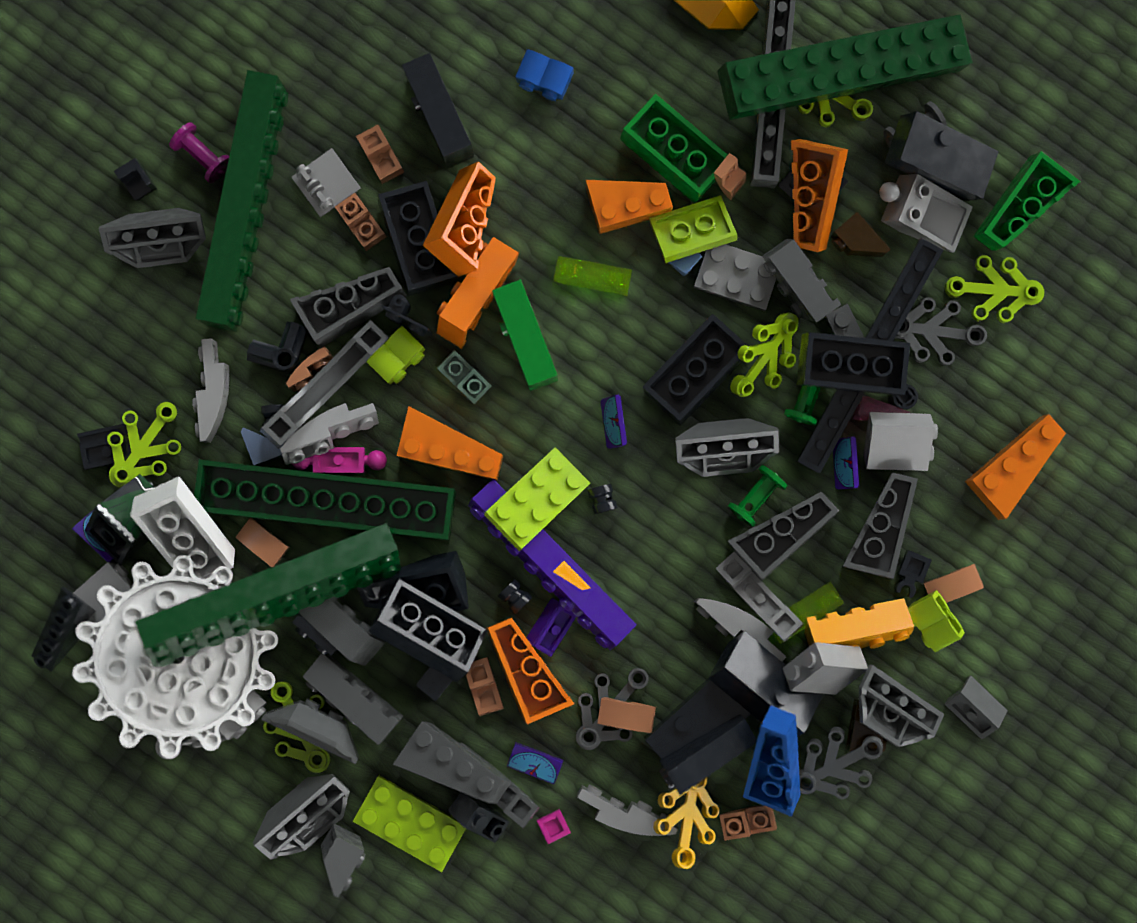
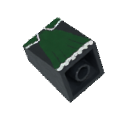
(113, 525)

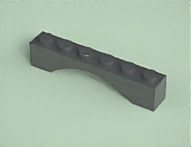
(324, 384)

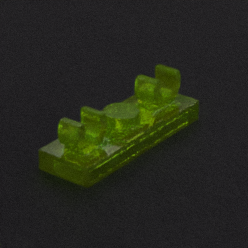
(592, 275)
(815, 604)

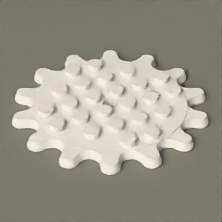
(178, 697)

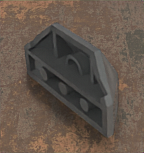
(154, 237)
(727, 446)
(895, 710)
(315, 726)
(302, 816)

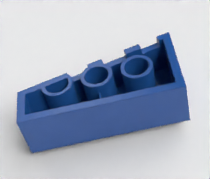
(775, 764)

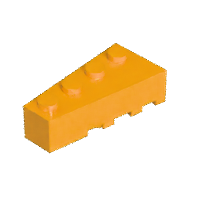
(861, 627)

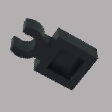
(913, 568)

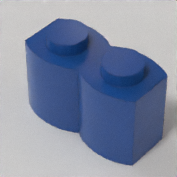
(544, 75)

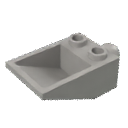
(924, 211)

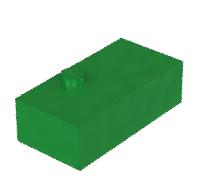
(673, 148)
(525, 335)

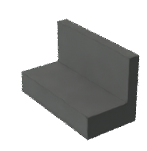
(977, 708)

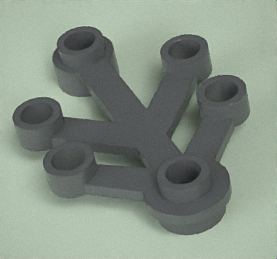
(932, 330)
(595, 728)
(835, 767)

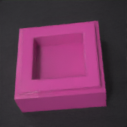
(553, 826)

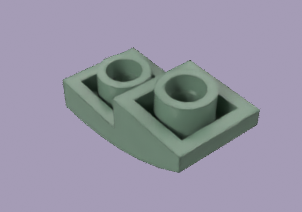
(464, 377)

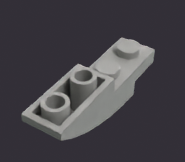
(212, 402)
(318, 433)
(732, 620)
(635, 820)

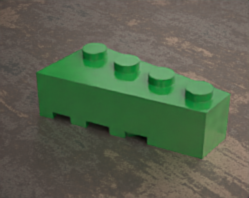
(1027, 197)

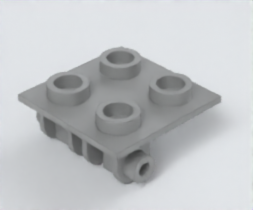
(325, 182)

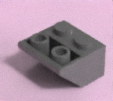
(341, 854)

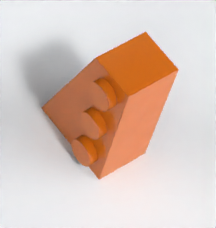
(626, 202)

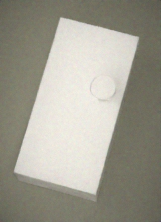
(182, 527)

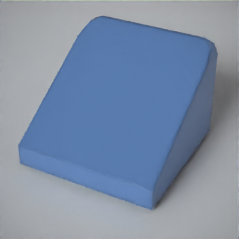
(685, 264)

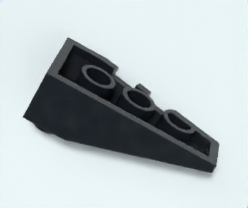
(436, 576)

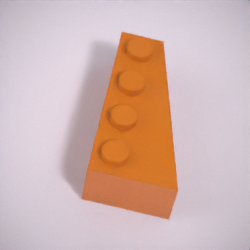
(1014, 468)

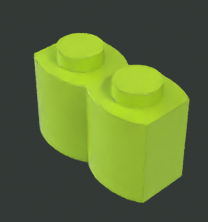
(396, 355)
(935, 621)

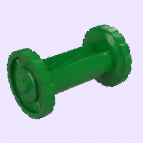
(804, 406)
(758, 495)

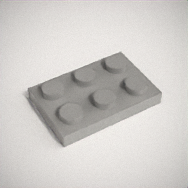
(735, 276)

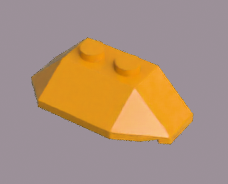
(721, 13)

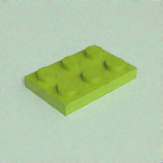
(693, 229)

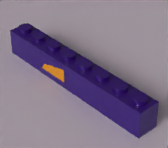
(561, 576)

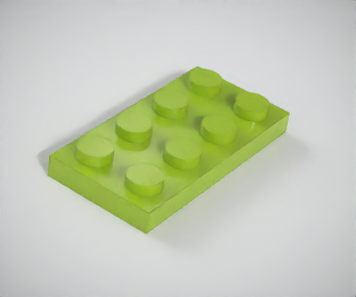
(536, 499)
(409, 823)

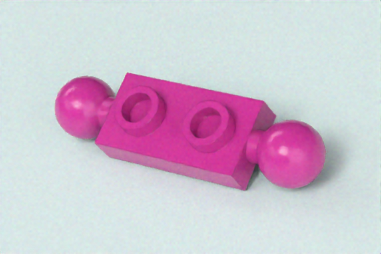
(344, 461)

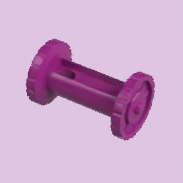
(185, 139)

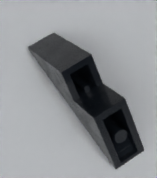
(60, 629)

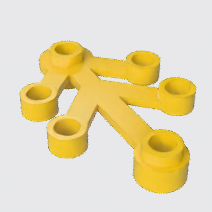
(688, 814)

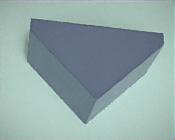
(260, 448)

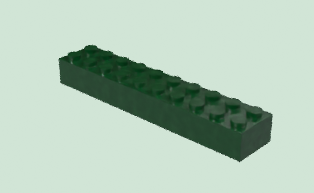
(844, 67)
(242, 201)
(324, 499)
(268, 596)

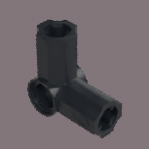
(290, 344)

